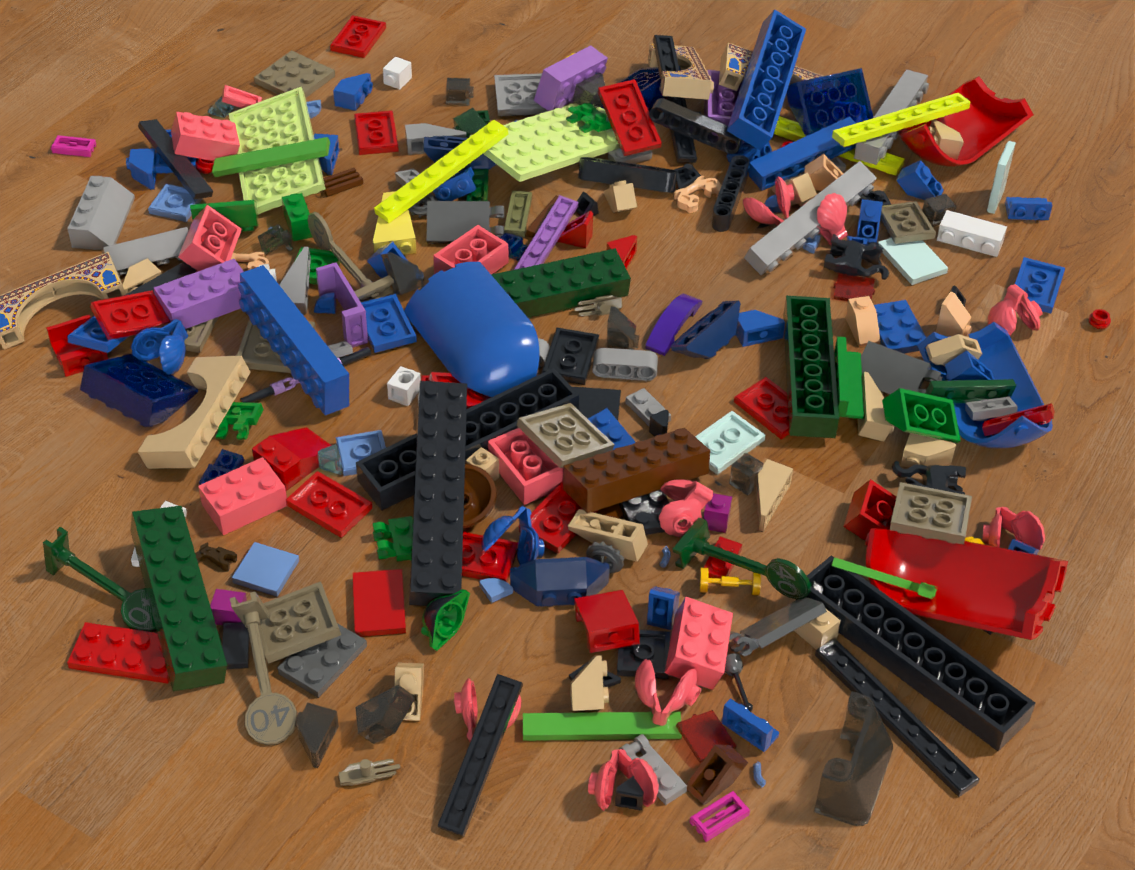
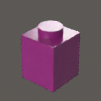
(718, 512)
(222, 608)

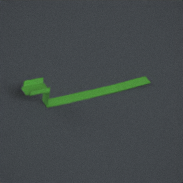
(923, 589)

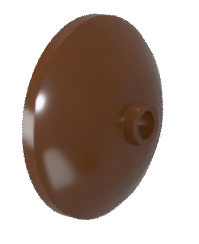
(479, 495)

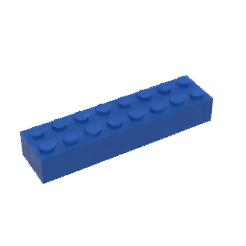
(766, 80)
(294, 340)

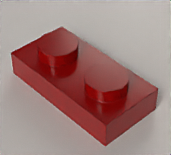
(719, 567)

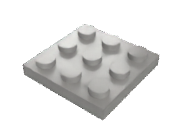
(516, 94)

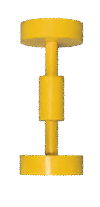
(755, 582)

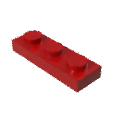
(1039, 415)

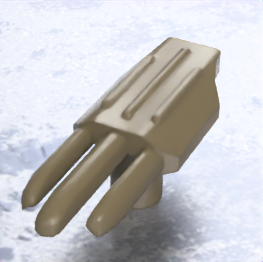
(600, 305)
(364, 772)

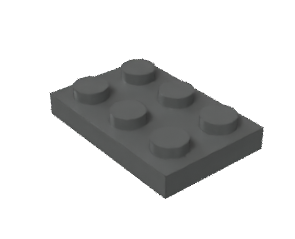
(323, 663)

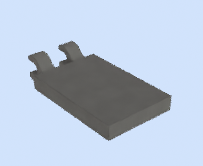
(454, 218)
(896, 370)
(776, 625)

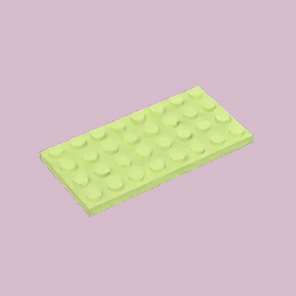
(273, 124)
(548, 143)

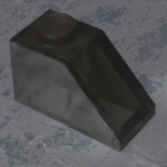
(588, 91)
(404, 273)
(621, 331)
(383, 714)
(316, 730)

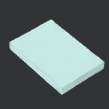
(1001, 177)
(913, 260)
(729, 440)

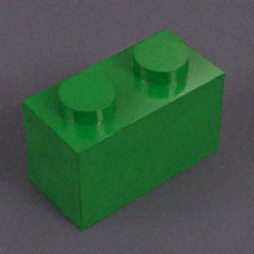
(296, 216)

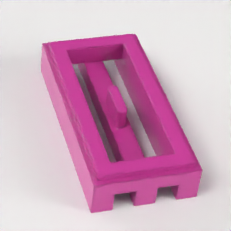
(73, 146)
(704, 827)

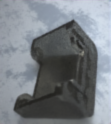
(852, 787)

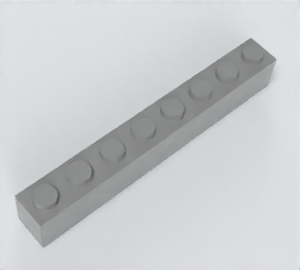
(905, 94)
(804, 224)

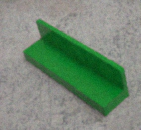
(848, 381)

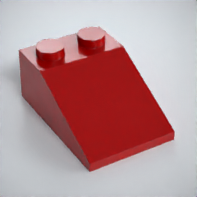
(291, 454)
(870, 508)

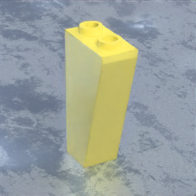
(398, 231)

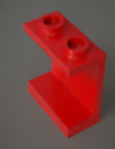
(72, 356)
(607, 620)

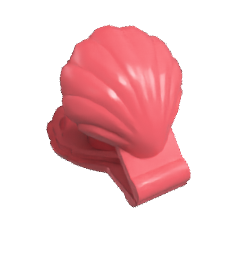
(762, 213)
(832, 216)
(1005, 315)
(689, 502)
(1023, 525)
(684, 693)
(467, 705)
(602, 783)

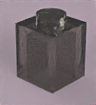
(459, 91)
(936, 207)

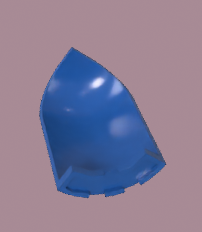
(475, 329)
(1005, 363)

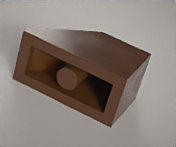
(716, 773)

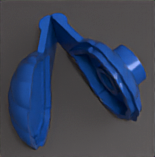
(164, 343)
(529, 544)

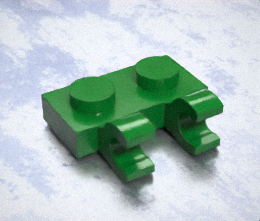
(590, 116)
(241, 416)
(401, 535)

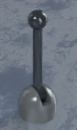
(733, 668)

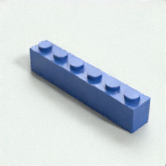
(793, 157)

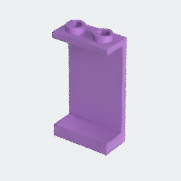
(332, 280)

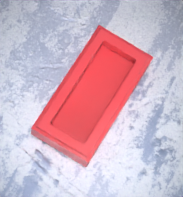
(238, 97)

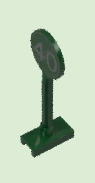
(781, 573)
(135, 606)

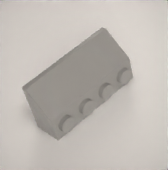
(100, 214)
(156, 248)

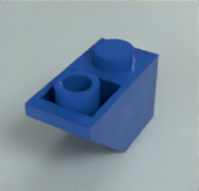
(352, 91)
(919, 182)
(869, 220)

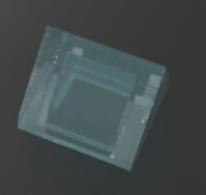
(220, 108)
(330, 459)

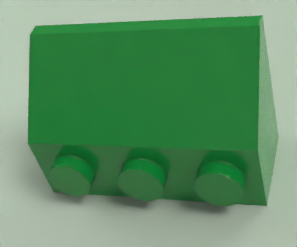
(241, 213)
(922, 414)

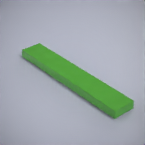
(271, 157)
(597, 726)

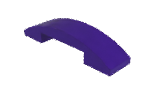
(670, 323)

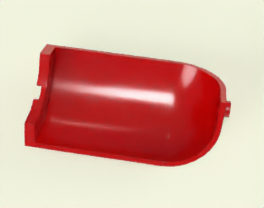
(980, 126)
(973, 581)

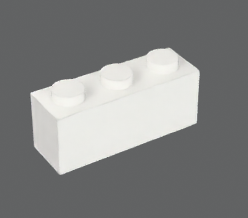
(971, 233)

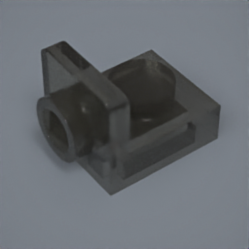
(275, 238)
(744, 472)

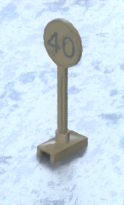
(323, 238)
(272, 715)

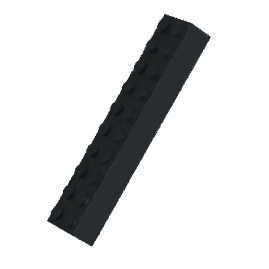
(390, 473)
(438, 492)
(921, 656)

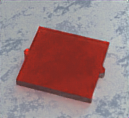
(853, 287)
(704, 732)

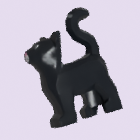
(851, 256)
(933, 476)

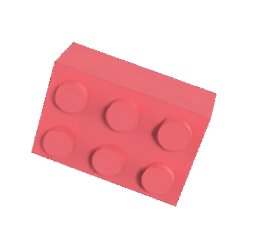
(203, 136)
(209, 240)
(473, 246)
(525, 466)
(243, 496)
(699, 642)

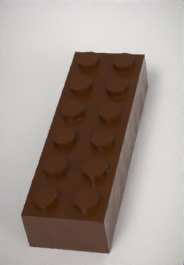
(635, 469)

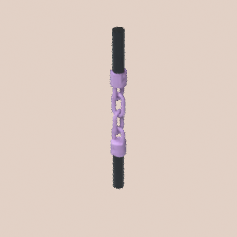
(278, 387)

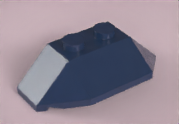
(439, 146)
(710, 332)
(559, 580)

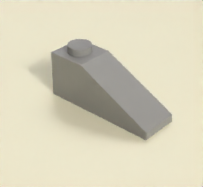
(416, 132)
(297, 280)

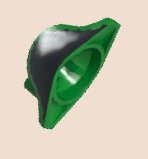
(444, 617)

